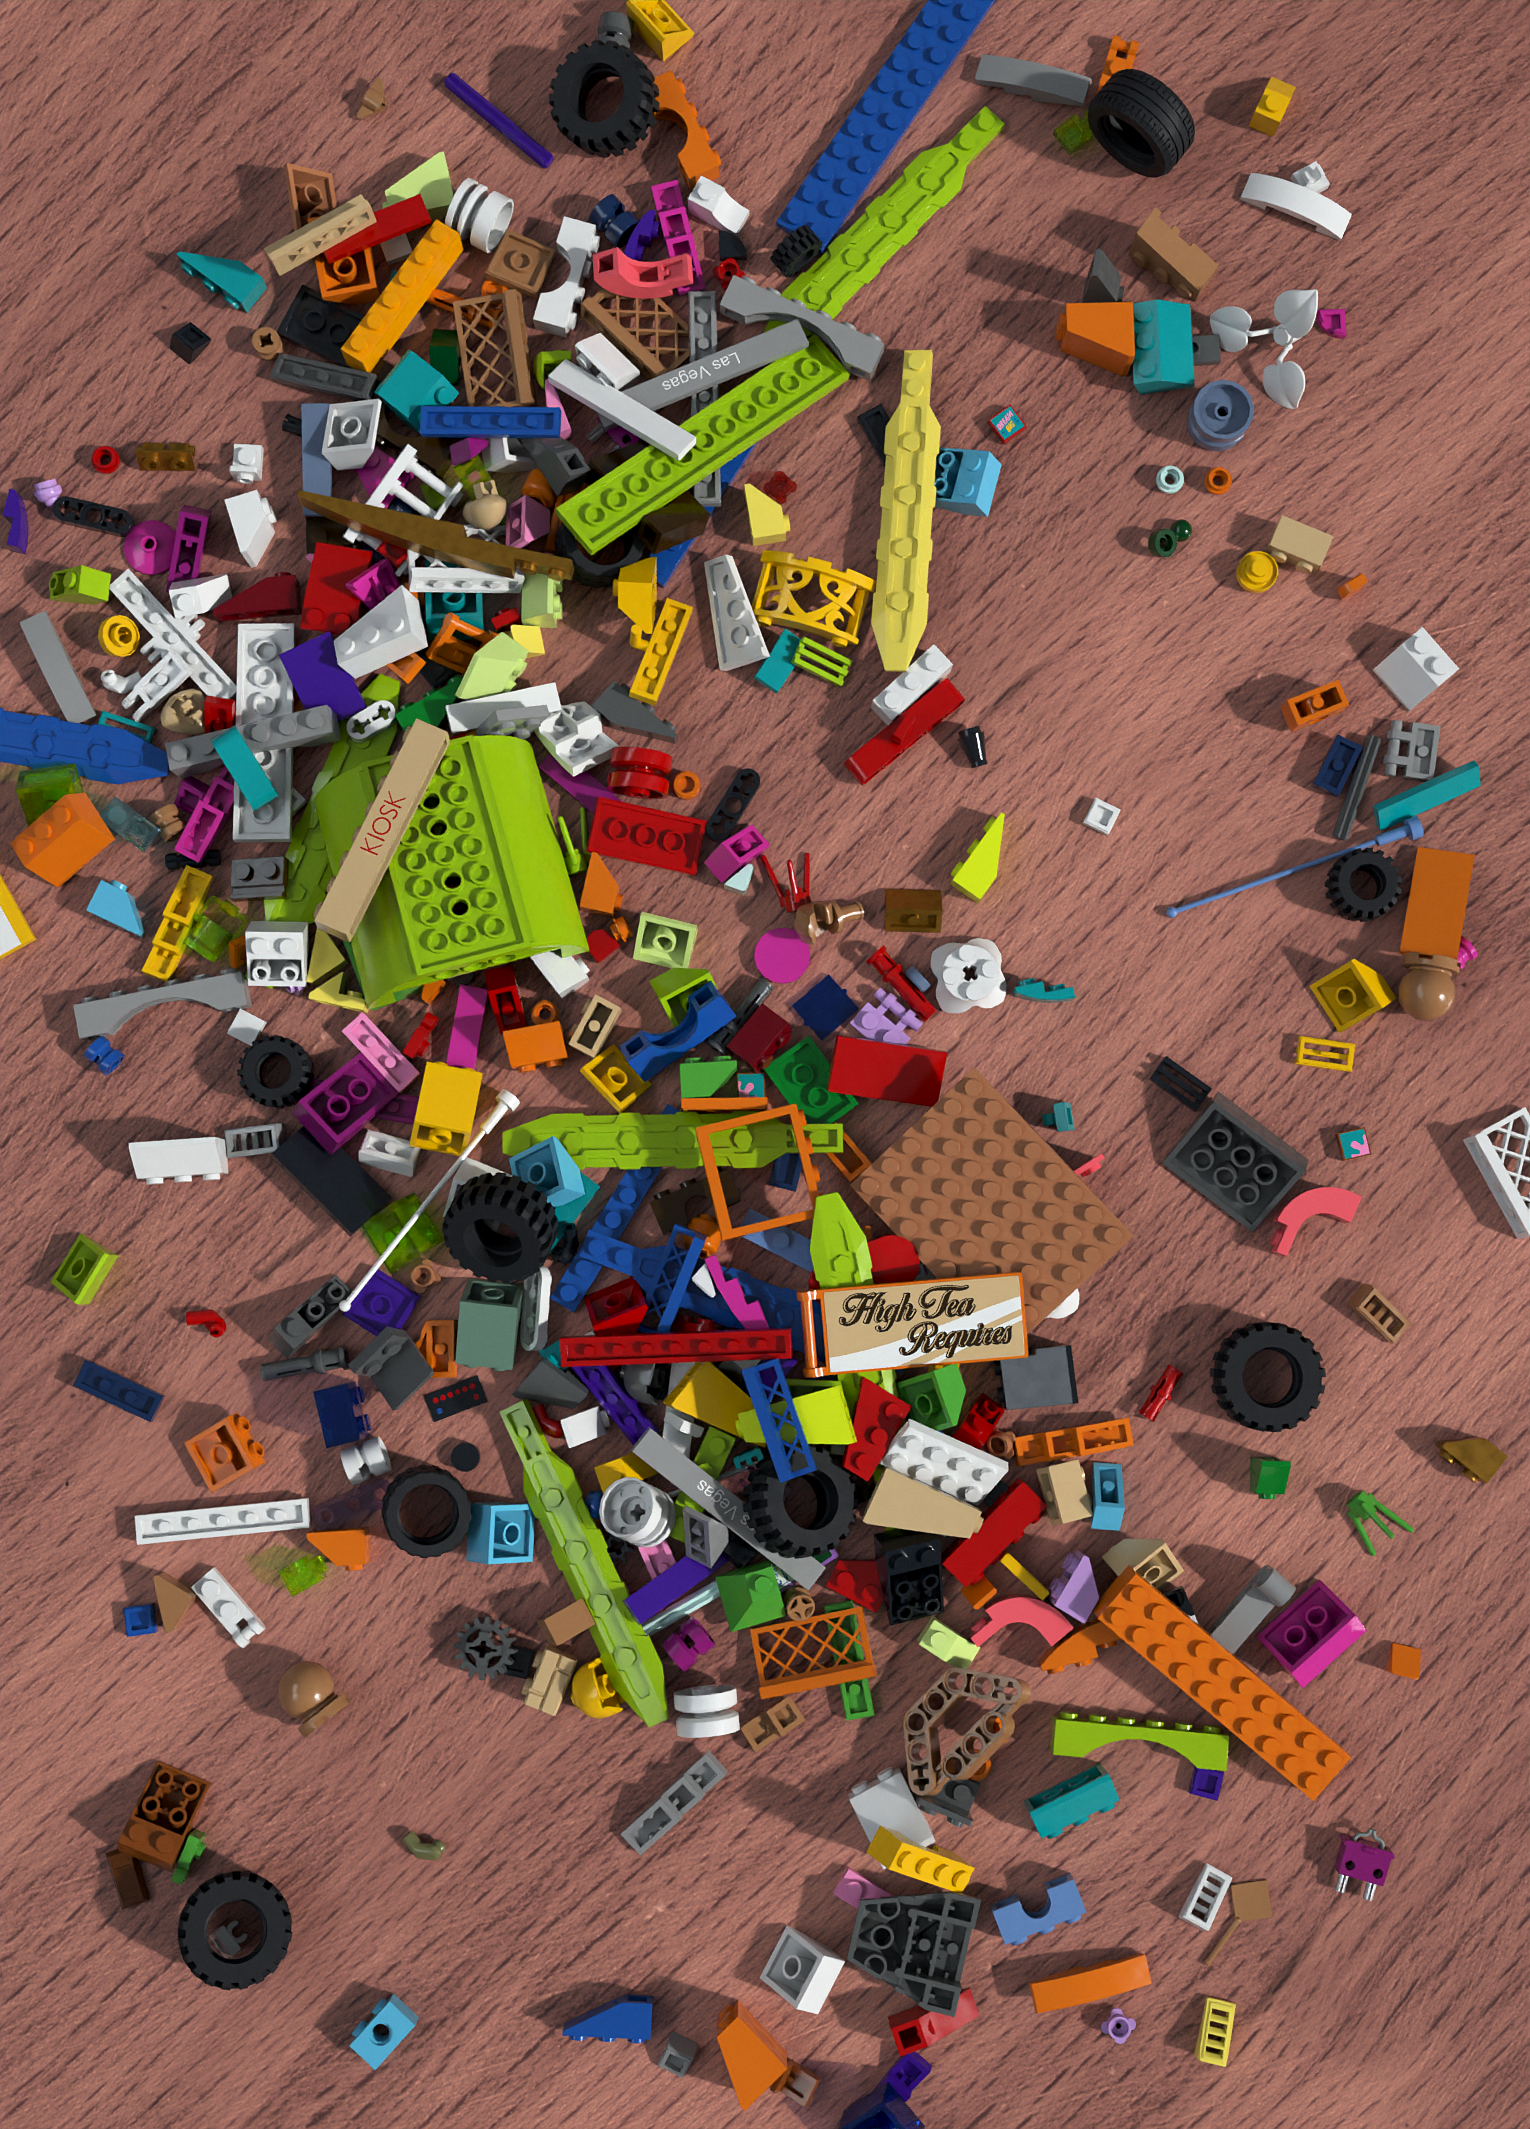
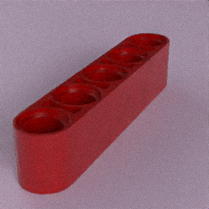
(882, 750)

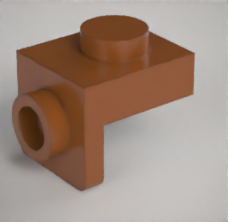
(797, 2083)

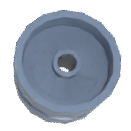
(1220, 415)

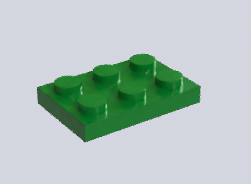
(802, 1080)

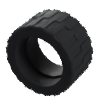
(593, 574)
(443, 1541)

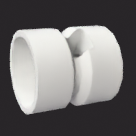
(367, 1460)

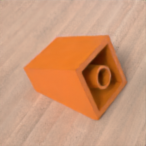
(1098, 334)
(749, 2053)

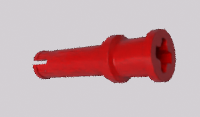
(892, 973)

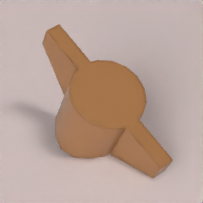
(373, 100)

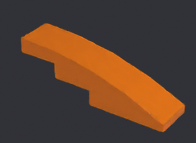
(1073, 1441)
(1090, 1983)

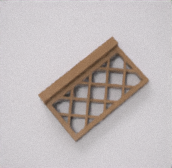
(517, 344)
(640, 356)

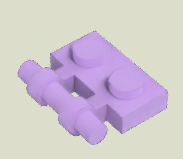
(875, 1026)

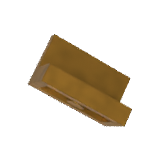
(913, 910)

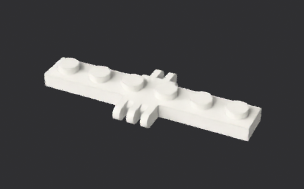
(172, 635)

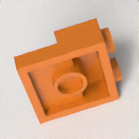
(225, 1451)

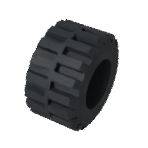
(1383, 874)
(252, 1067)

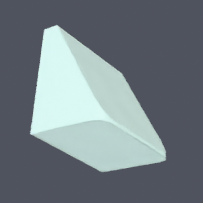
(740, 881)

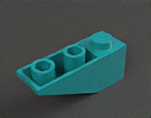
(228, 277)

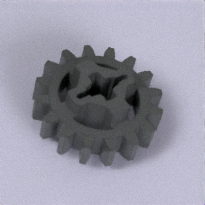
(484, 1659)

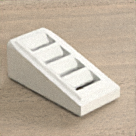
(1190, 1903)

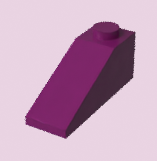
(189, 544)

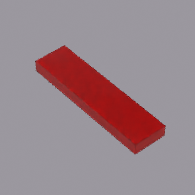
(390, 223)

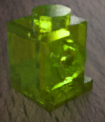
(305, 1574)

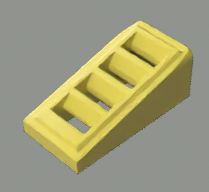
(1224, 2044)

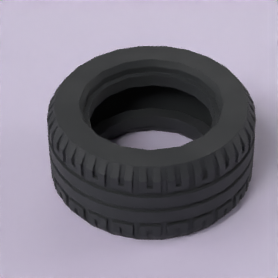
(1141, 123)

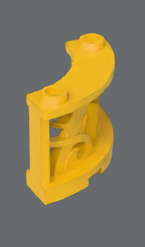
(848, 583)

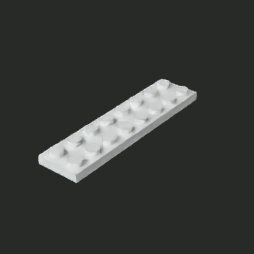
(261, 694)

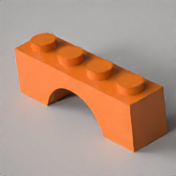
(696, 157)

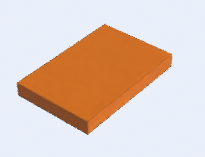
(723, 1105)

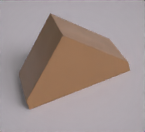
(173, 1600)
(565, 1622)

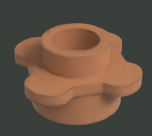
(431, 1279)
(996, 1448)

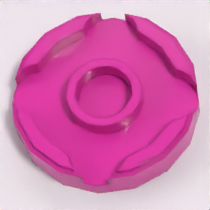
(781, 956)

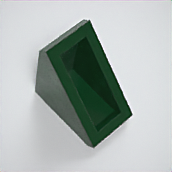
(446, 354)

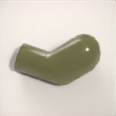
(423, 1850)

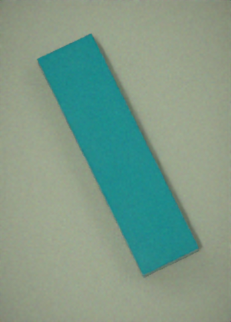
(1427, 795)

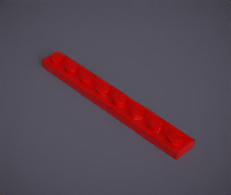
(676, 1347)

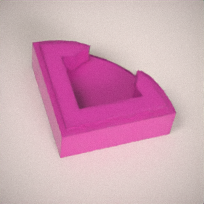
(1332, 322)

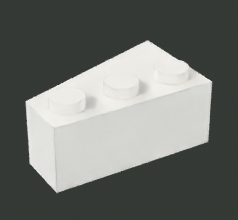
(382, 635)

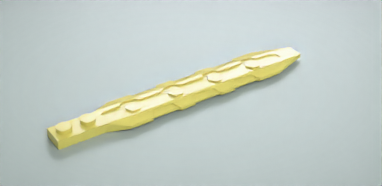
(906, 517)

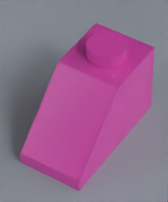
(736, 853)

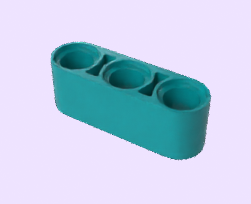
(244, 767)

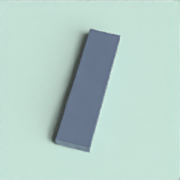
(315, 467)

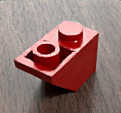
(978, 1422)

